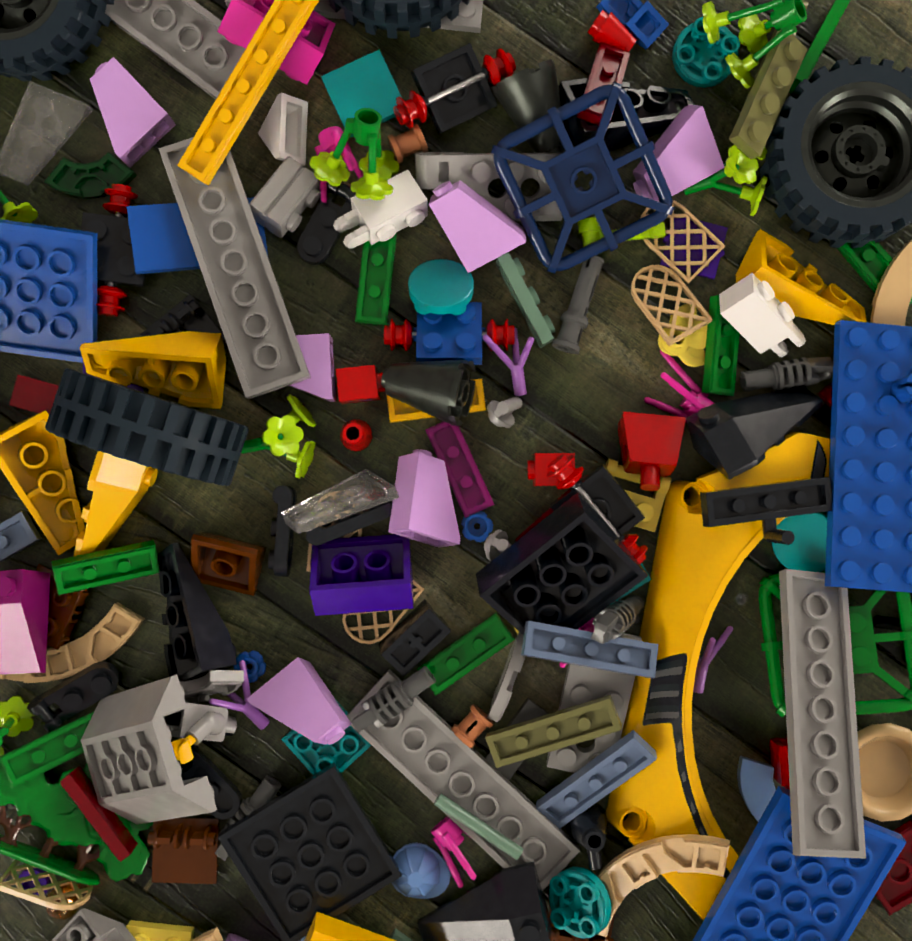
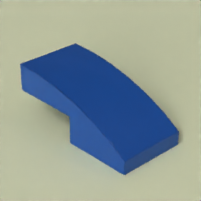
(639, 18)

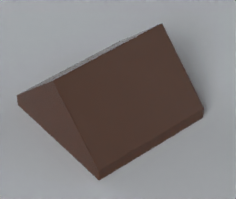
(227, 562)

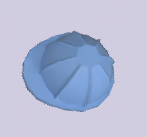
(422, 871)

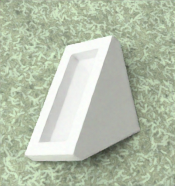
(286, 128)

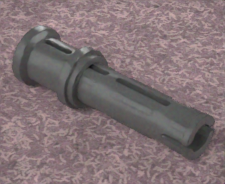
(575, 318)

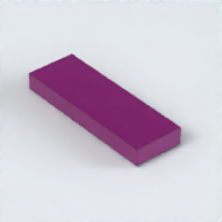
(460, 467)

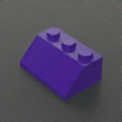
(361, 575)

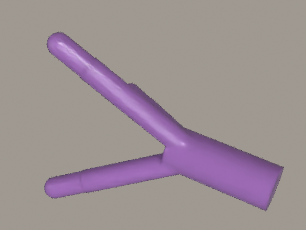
(517, 365)
(710, 651)
(244, 706)

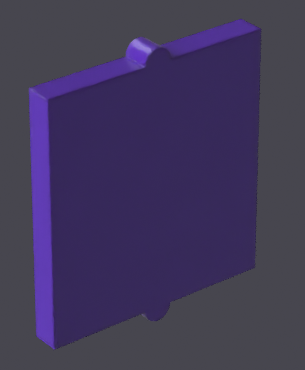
(695, 239)

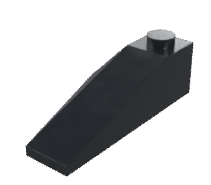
(654, 107)
(741, 430)
(195, 628)
(498, 910)

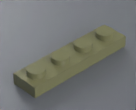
(767, 96)
(553, 731)

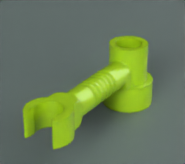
(591, 231)

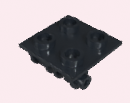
(184, 317)

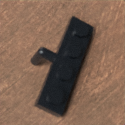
(766, 504)

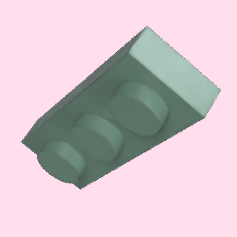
(526, 299)

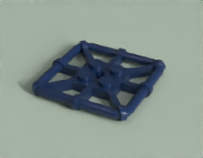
(590, 157)

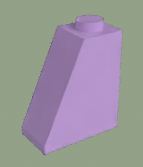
(129, 112)
(683, 153)
(474, 225)
(319, 358)
(424, 501)
(302, 703)

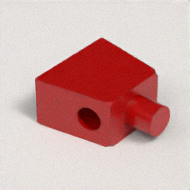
(650, 446)

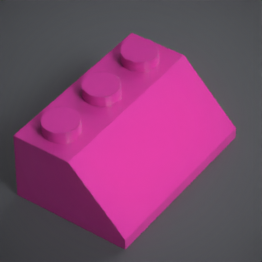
(245, 17)

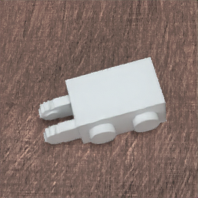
(383, 218)
(760, 316)

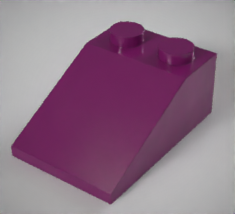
(23, 621)

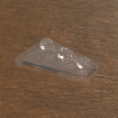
(39, 131)
(339, 501)

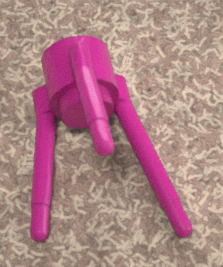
(328, 141)
(692, 401)
(448, 837)

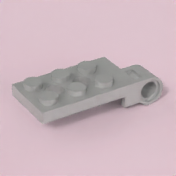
(478, 171)
(584, 685)

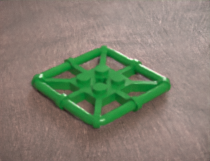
(863, 648)

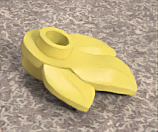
(690, 348)

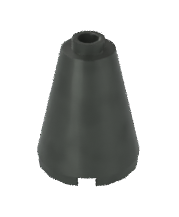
(528, 97)
(433, 387)

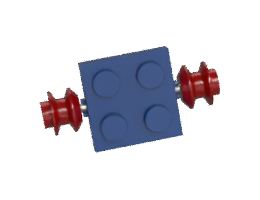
(449, 336)

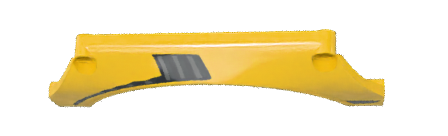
(686, 584)

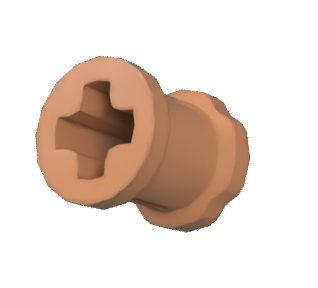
(407, 143)
(461, 729)

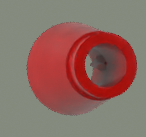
(611, 31)
(364, 438)

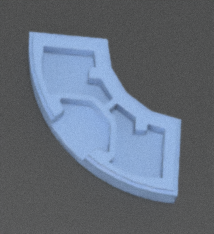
(755, 784)

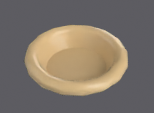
(886, 771)

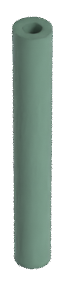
(478, 826)

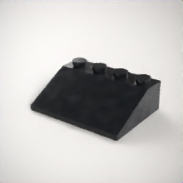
(560, 570)

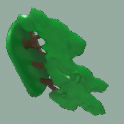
(65, 825)

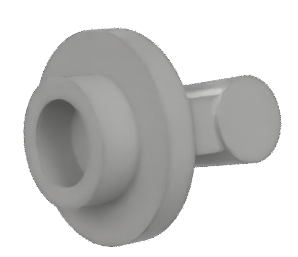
(501, 412)
(496, 544)

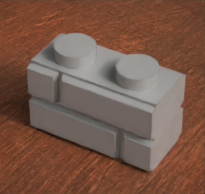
(285, 197)

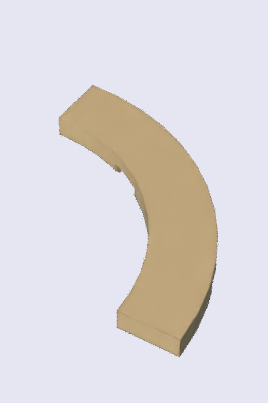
(894, 290)
(91, 648)
(659, 856)

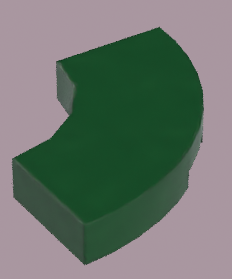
(89, 179)

